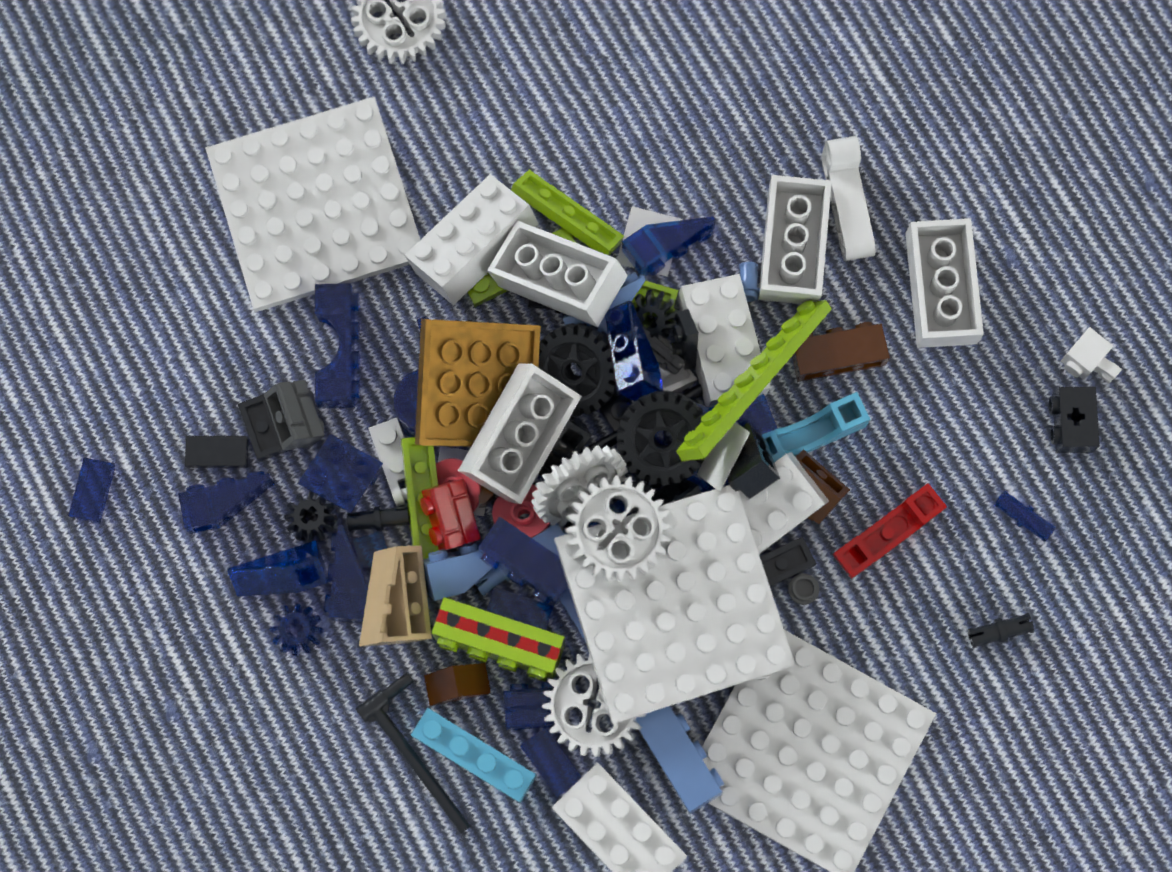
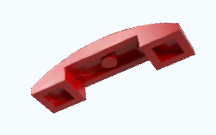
(889, 531)

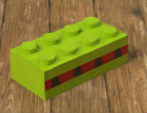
(498, 638)

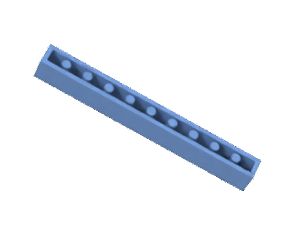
(661, 728)

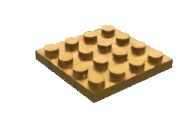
(464, 375)

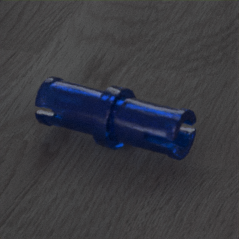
(1024, 516)

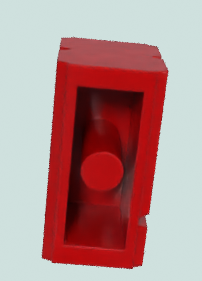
(449, 515)

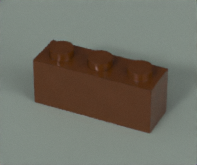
(841, 352)

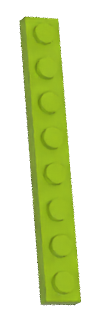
(753, 381)

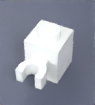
(1089, 355)

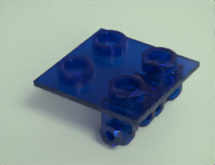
(340, 473)

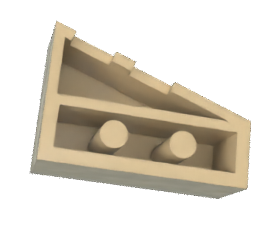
(396, 598)

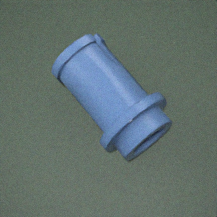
(749, 280)
(491, 580)

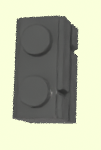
(294, 415)

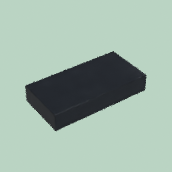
(216, 452)

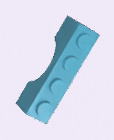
(820, 429)
(474, 755)

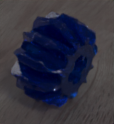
(303, 637)

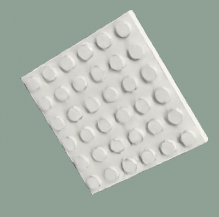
(314, 203)
(689, 621)
(814, 755)

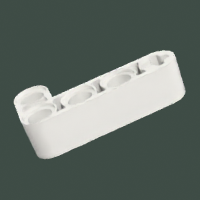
(847, 198)

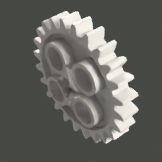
(376, 31)
(562, 486)
(639, 548)
(566, 697)

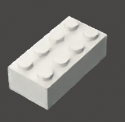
(468, 239)
(795, 239)
(557, 273)
(944, 283)
(724, 333)
(519, 433)
(783, 503)
(616, 826)

